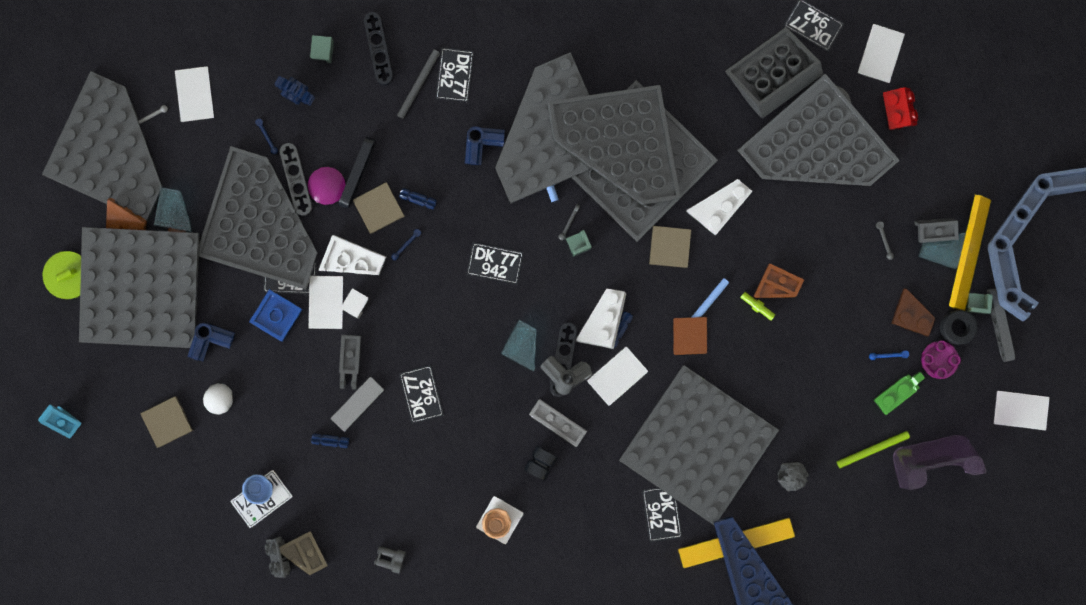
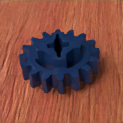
(294, 91)

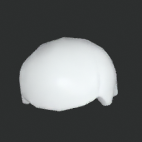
(218, 398)

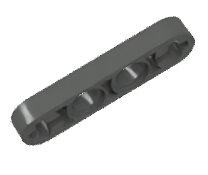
(293, 180)
(1001, 328)

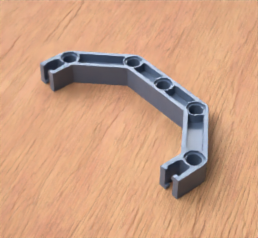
(1003, 260)

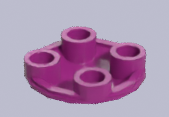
(326, 185)
(940, 360)

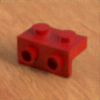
(900, 108)

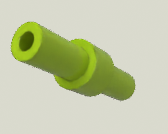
(757, 306)

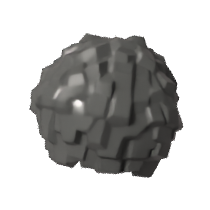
(792, 476)

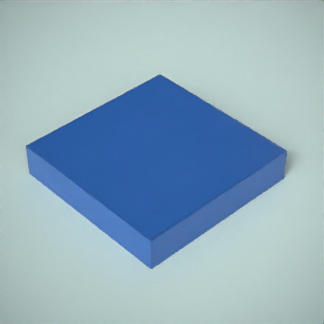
(275, 315)

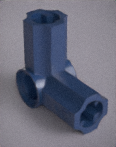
(474, 149)
(201, 343)

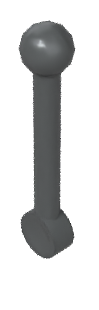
(880, 225)
(562, 236)

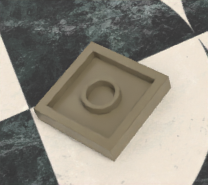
(378, 208)
(670, 247)
(166, 422)

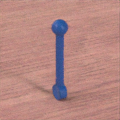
(904, 354)

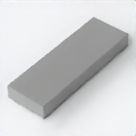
(357, 404)
(557, 423)

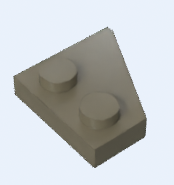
(304, 553)

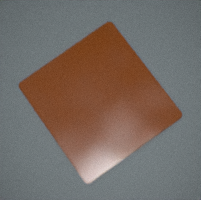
(690, 335)

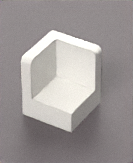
(354, 303)

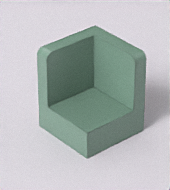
(322, 48)
(578, 243)
(979, 303)

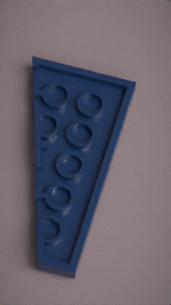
(747, 572)

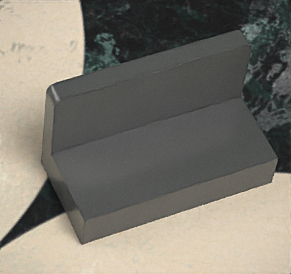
(937, 230)

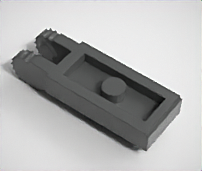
(349, 359)

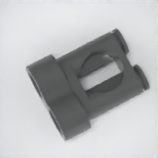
(397, 559)

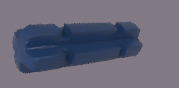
(417, 198)
(625, 319)
(328, 440)

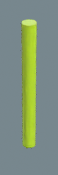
(873, 449)

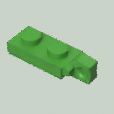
(898, 392)

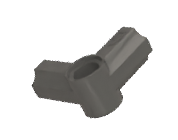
(565, 379)

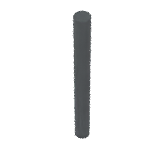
(418, 84)

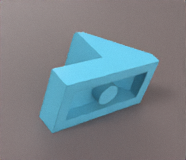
(59, 421)

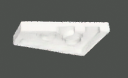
(720, 206)
(351, 258)
(604, 321)

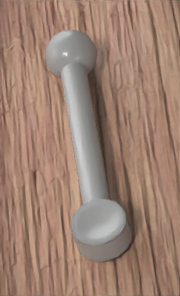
(163, 109)

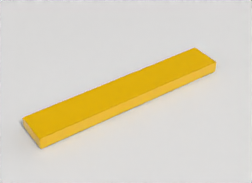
(970, 252)
(757, 536)

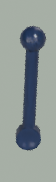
(259, 123)
(416, 233)

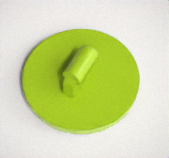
(63, 275)

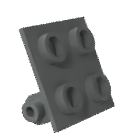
(277, 566)

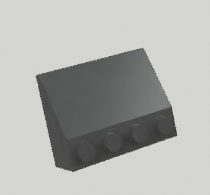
(775, 72)

